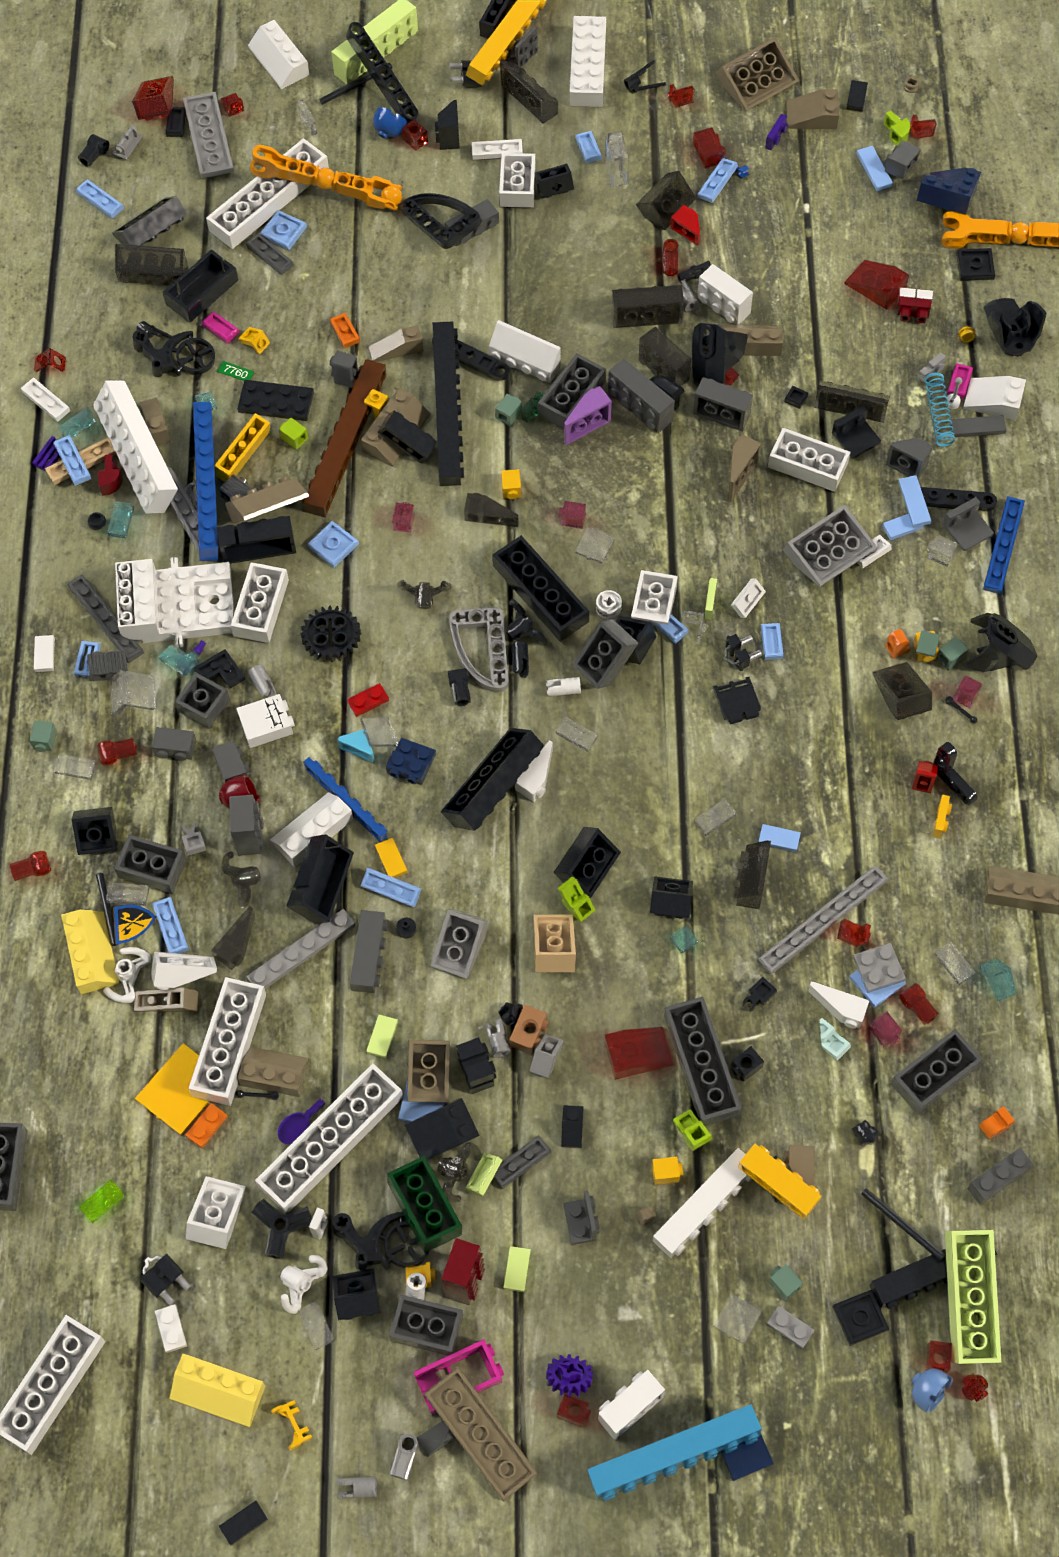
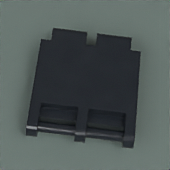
(737, 701)

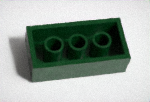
(424, 1204)

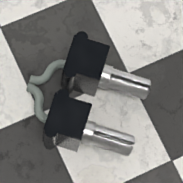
(742, 658)

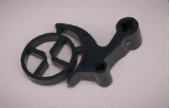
(162, 358)
(368, 1246)

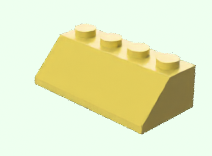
(90, 950)
(216, 1390)

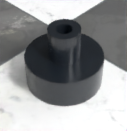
(406, 928)

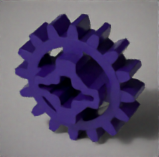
(569, 1375)

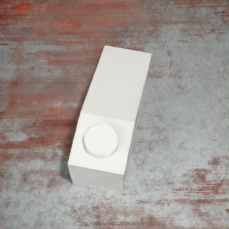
(534, 779)
(844, 1006)

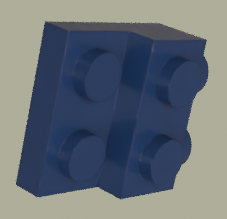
(410, 761)

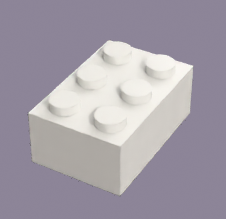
(517, 180)
(724, 295)
(630, 1404)

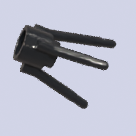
(633, 81)
(151, 330)

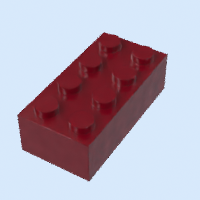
(463, 1271)

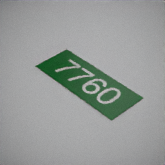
(235, 371)

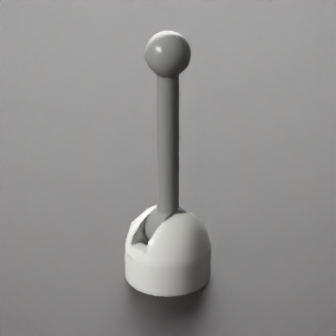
(954, 397)

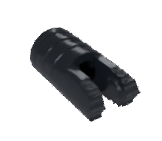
(520, 658)

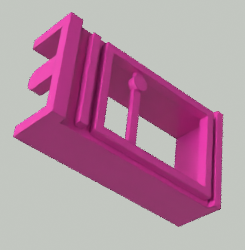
(427, 1377)

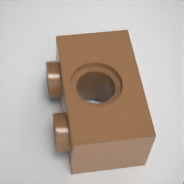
(528, 1018)

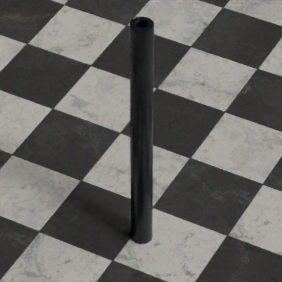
(348, 87)
(903, 1225)

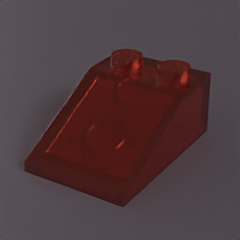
(154, 98)
(878, 282)
(637, 1051)

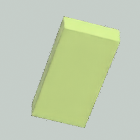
(710, 599)
(382, 1036)
(483, 1174)
(517, 1269)

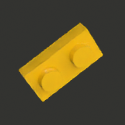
(943, 810)

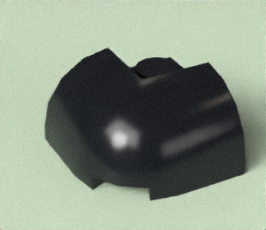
(669, 387)

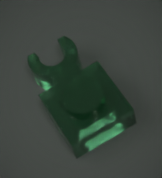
(531, 408)

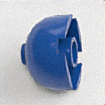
(387, 123)

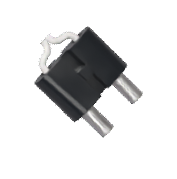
(465, 80)
(162, 1276)

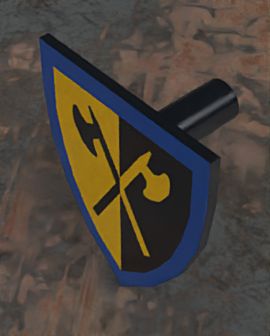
(130, 922)

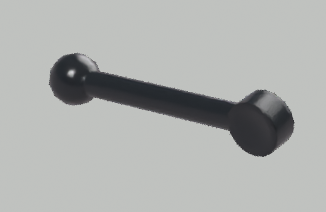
(949, 700)
(274, 1095)

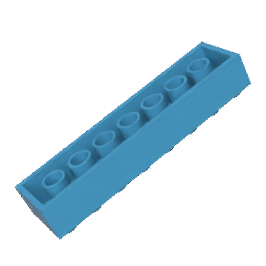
(675, 1452)

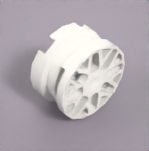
(609, 604)

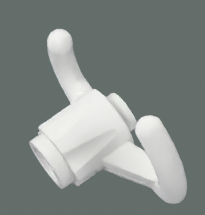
(127, 973)
(299, 1282)

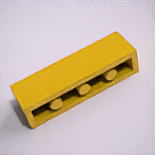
(242, 448)
(779, 1181)

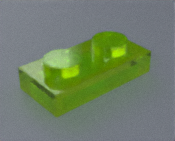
(101, 1201)

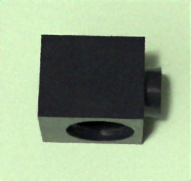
(751, 1057)

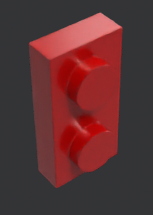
(368, 700)

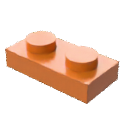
(344, 330)
(206, 1125)

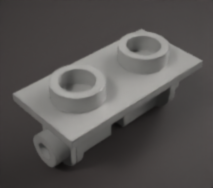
(127, 143)

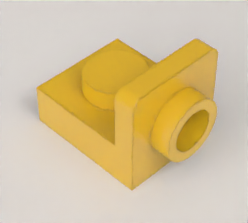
(255, 338)
(377, 401)
(425, 1270)

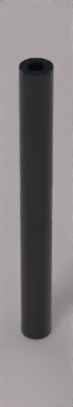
(106, 907)

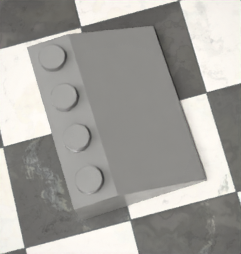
(830, 546)

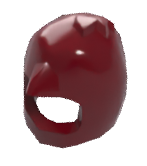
(237, 787)

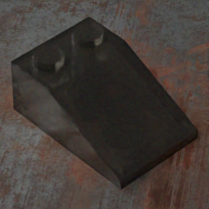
(903, 691)

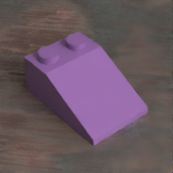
(588, 415)

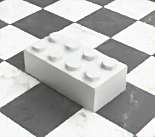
(808, 459)
(259, 602)

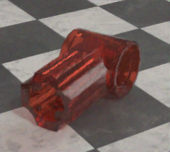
(670, 258)
(111, 751)
(36, 865)
(915, 999)

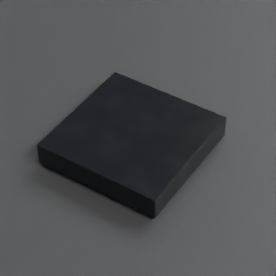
(975, 264)
(860, 1317)

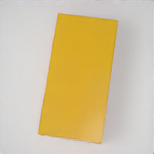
(391, 858)

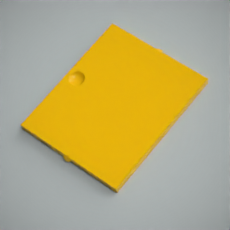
(169, 1093)

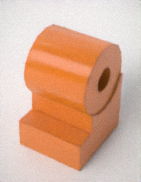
(897, 643)
(997, 1123)

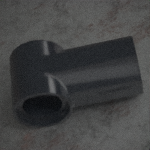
(95, 146)
(459, 682)

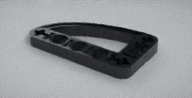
(471, 218)

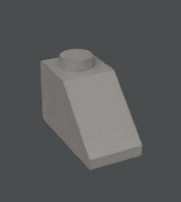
(546, 1056)

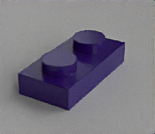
(775, 134)

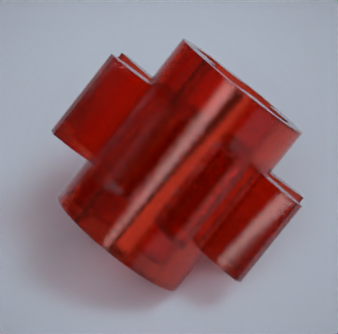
(974, 1387)

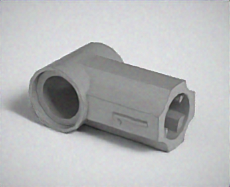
(404, 1459)

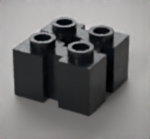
(475, 1065)

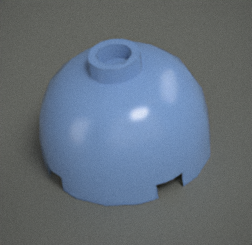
(930, 1388)

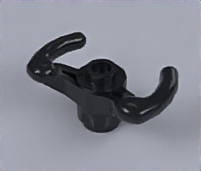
(523, 625)

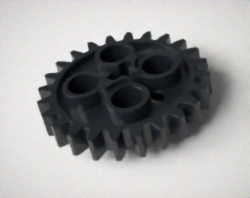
(312, 634)

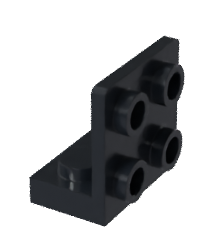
(855, 433)

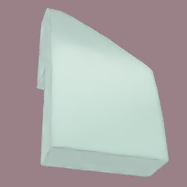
(832, 1041)

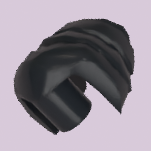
(510, 1013)
(865, 1133)

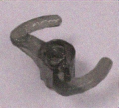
(424, 592)
(241, 878)
(456, 1169)

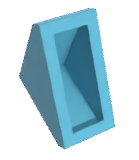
(356, 744)

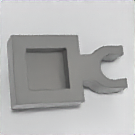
(934, 366)
(193, 840)

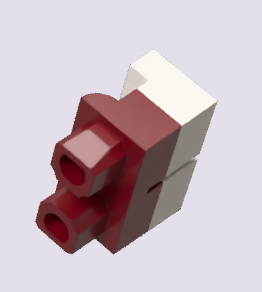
(912, 306)

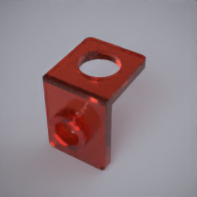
(47, 358)

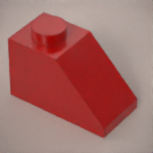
(686, 224)
(925, 776)

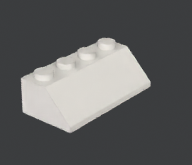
(278, 55)
(525, 352)
(322, 818)

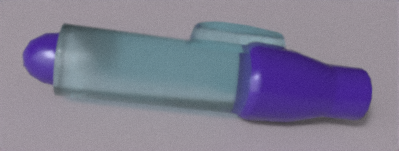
(195, 652)

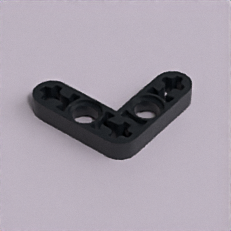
(945, 760)

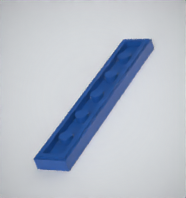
(1003, 545)

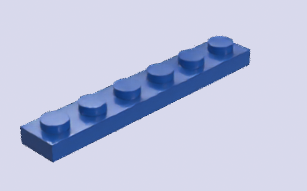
(327, 781)

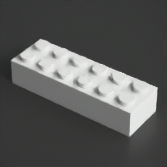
(588, 61)
(227, 1041)
(49, 1384)

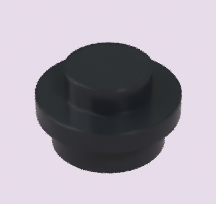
(96, 521)

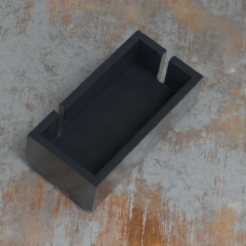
(200, 286)
(256, 540)
(320, 879)

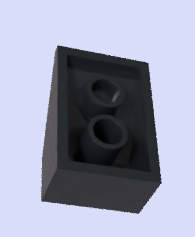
(442, 1129)

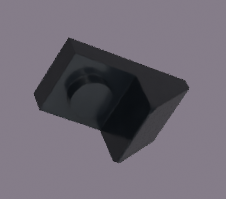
(572, 1126)

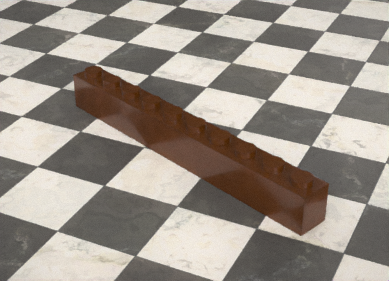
(344, 439)

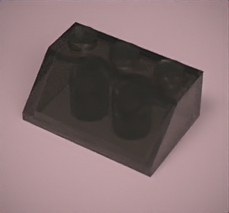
(666, 199)
(752, 874)

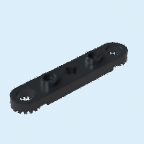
(481, 361)
(940, 498)

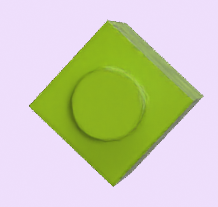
(293, 433)

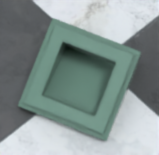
(927, 643)

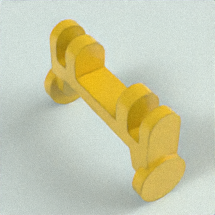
(285, 1410)

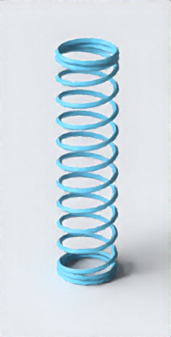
(935, 384)

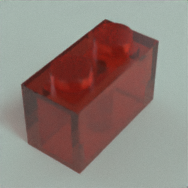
(708, 147)

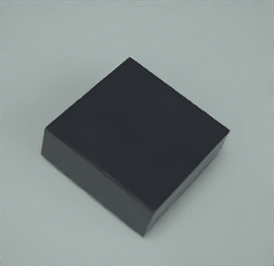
(796, 397)

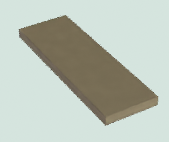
(480, 1433)

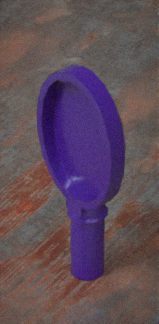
(297, 1123)

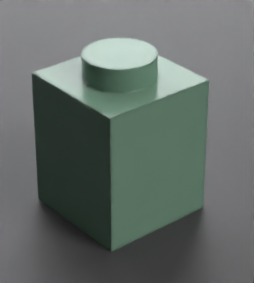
(508, 409)
(952, 653)
(43, 736)
(785, 1282)

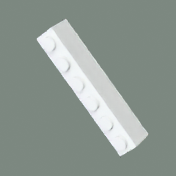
(702, 1206)

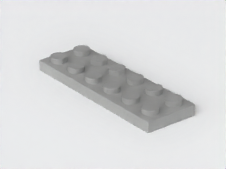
(208, 135)

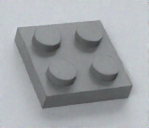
(879, 967)

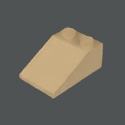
(554, 943)

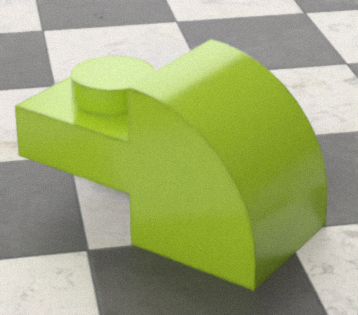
(898, 128)
(575, 900)
(692, 1130)

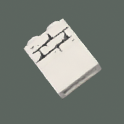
(265, 720)

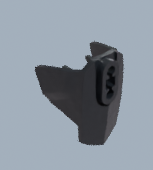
(1015, 325)
(715, 352)
(1006, 645)

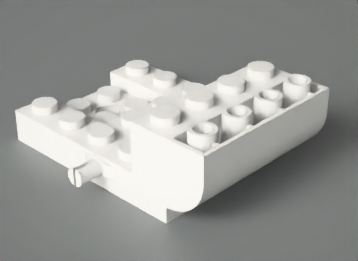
(173, 601)

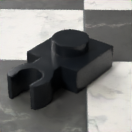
(760, 992)

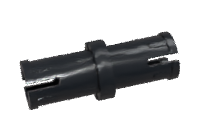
(685, 275)

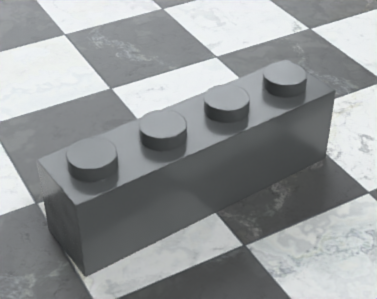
(368, 951)

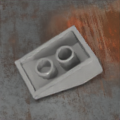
(459, 942)

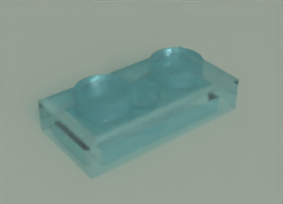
(77, 423)
(120, 519)
(178, 660)

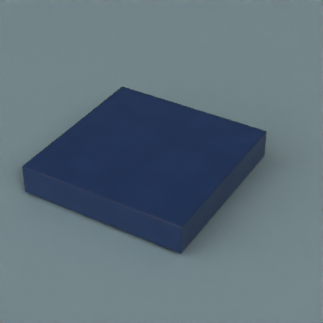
(747, 1459)

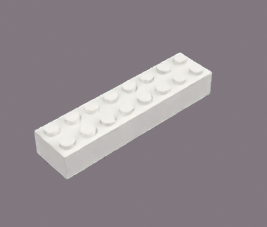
(260, 199)
(135, 447)
(329, 1138)

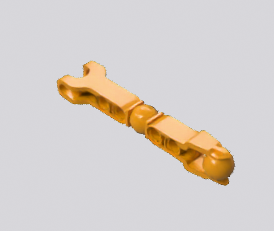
(279, 166)
(996, 231)

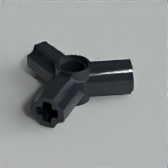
(271, 1217)

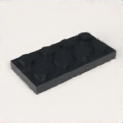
(275, 400)

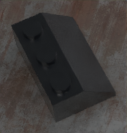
(588, 860)

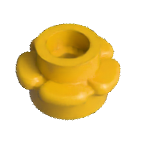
(966, 334)

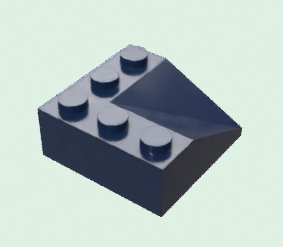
(950, 189)

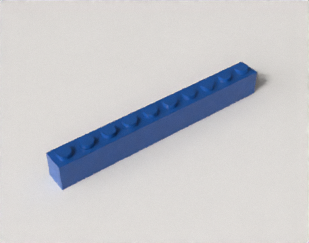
(205, 481)

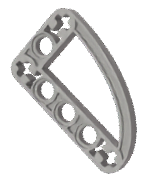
(486, 621)

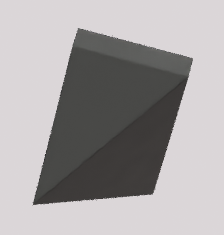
(436, 1438)

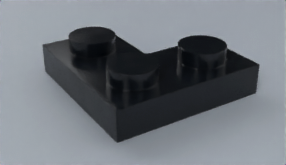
(223, 666)

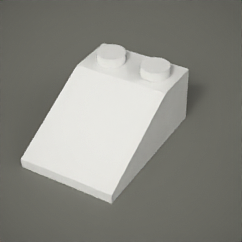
(995, 396)
(654, 597)
(174, 970)
(215, 1212)

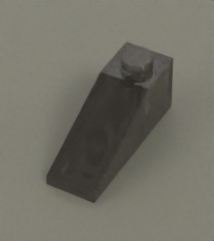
(486, 510)
(233, 944)

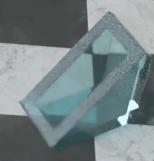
(999, 978)

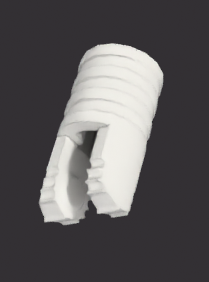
(563, 686)
(419, 1280)

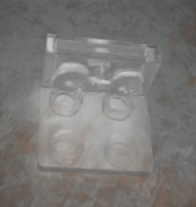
(132, 690)

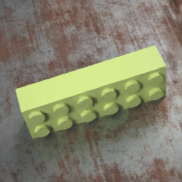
(386, 32)
(972, 1296)

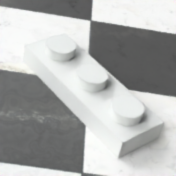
(494, 149)
(45, 399)

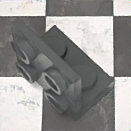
(524, 48)
(967, 525)
(580, 1220)

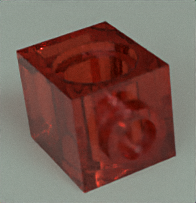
(415, 134)
(941, 1348)
(566, 1404)

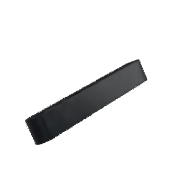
(381, 66)

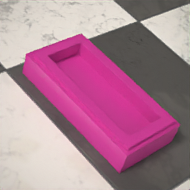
(220, 327)
(963, 372)

